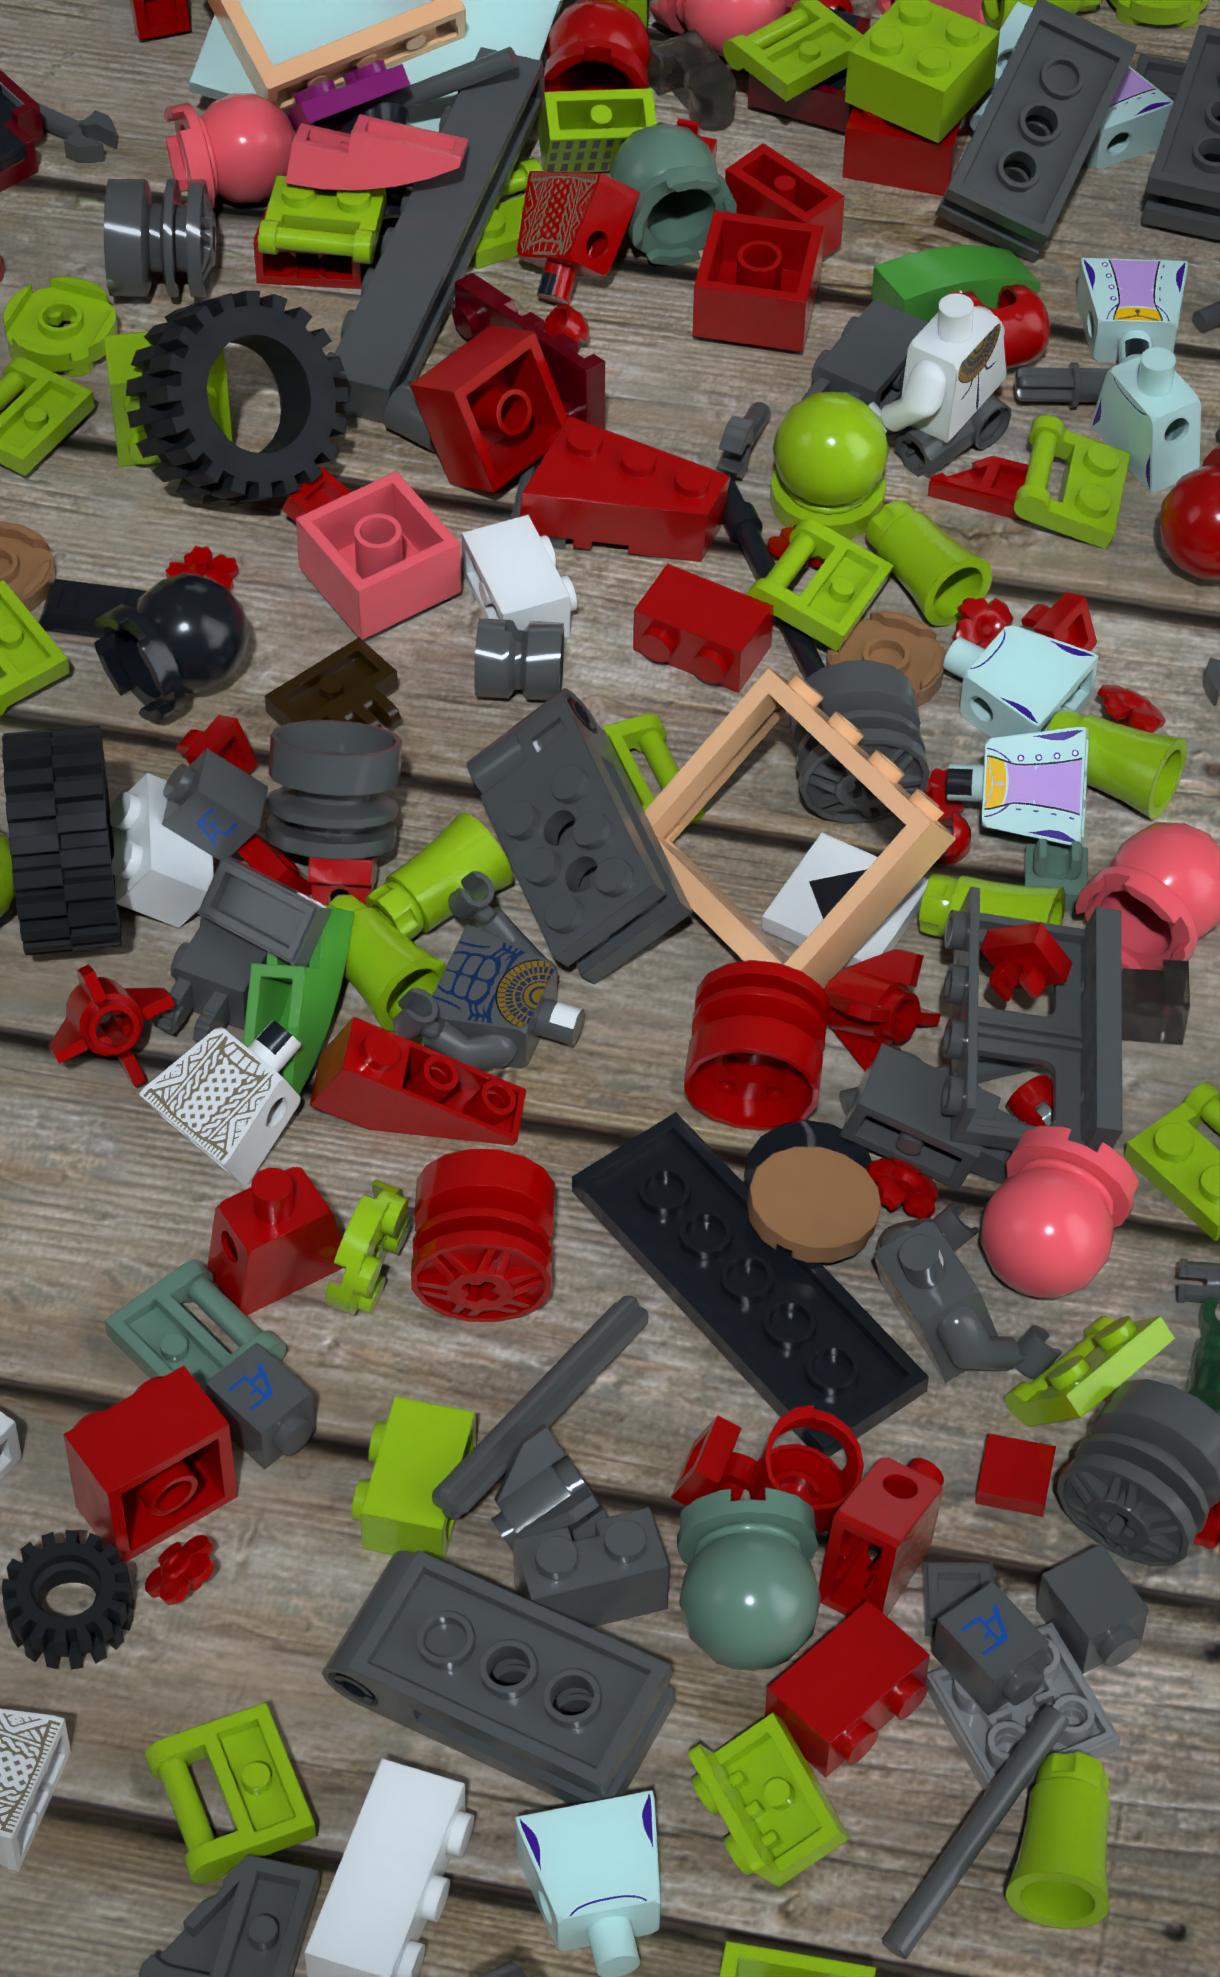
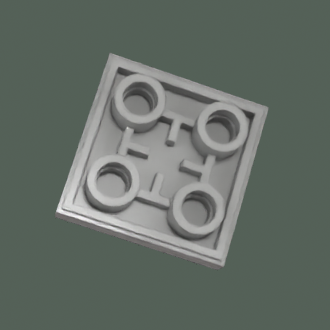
(992, 1739)

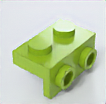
(768, 1802)

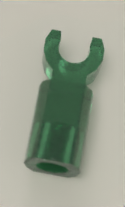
(1205, 1371)

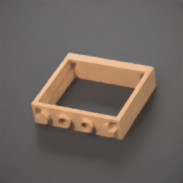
(392, 40)
(874, 892)

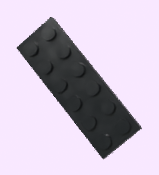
(767, 1313)

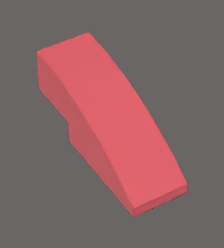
(372, 156)

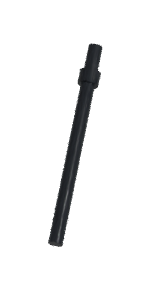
(745, 528)

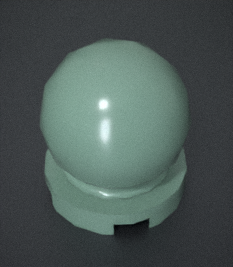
(676, 191)
(749, 1577)

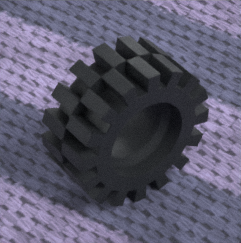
(72, 1634)

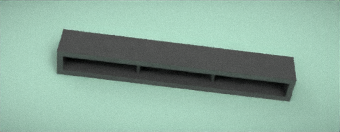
(435, 240)

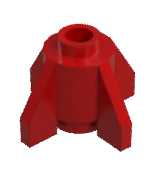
(875, 1005)
(107, 1014)

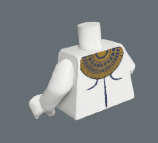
(949, 370)

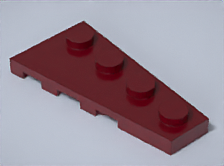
(577, 378)

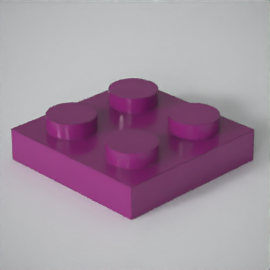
(361, 86)

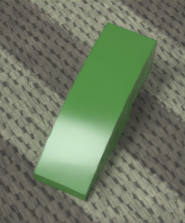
(923, 278)
(300, 996)

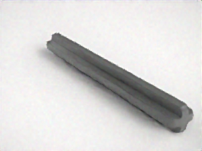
(539, 1406)

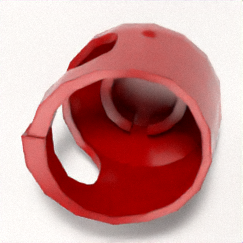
(1024, 323)
(804, 1468)

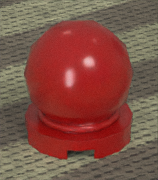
(597, 48)
(1193, 520)

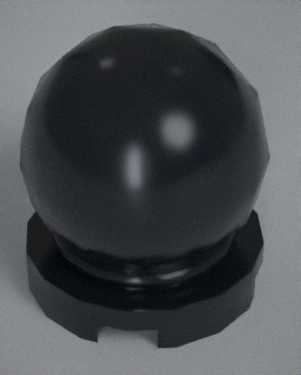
(175, 642)

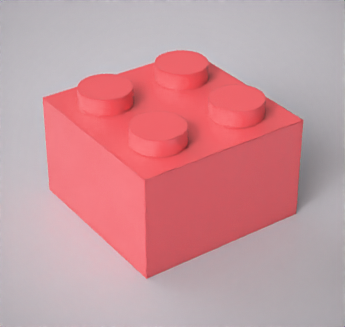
(379, 555)

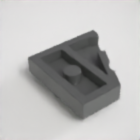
(246, 1928)

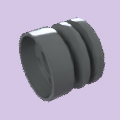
(157, 238)
(886, 712)
(333, 789)
(1145, 1473)

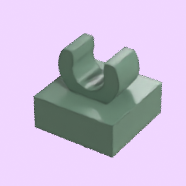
(1057, 867)

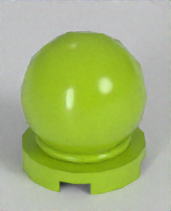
(829, 463)

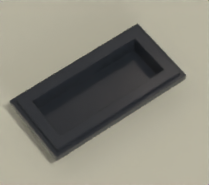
(75, 606)

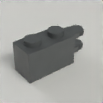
(868, 356)
(211, 980)
(902, 1117)

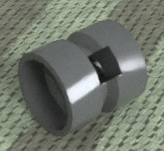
(518, 659)

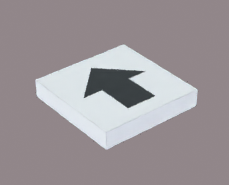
(820, 884)

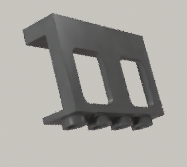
(1075, 1043)

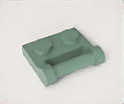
(165, 1336)

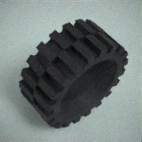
(178, 411)
(61, 839)

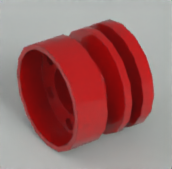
(756, 1045)
(483, 1235)

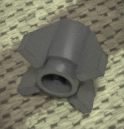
(542, 1495)

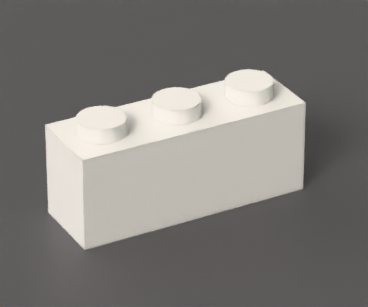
(391, 1876)

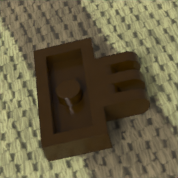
(341, 688)

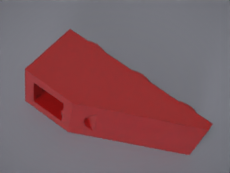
(412, 1090)

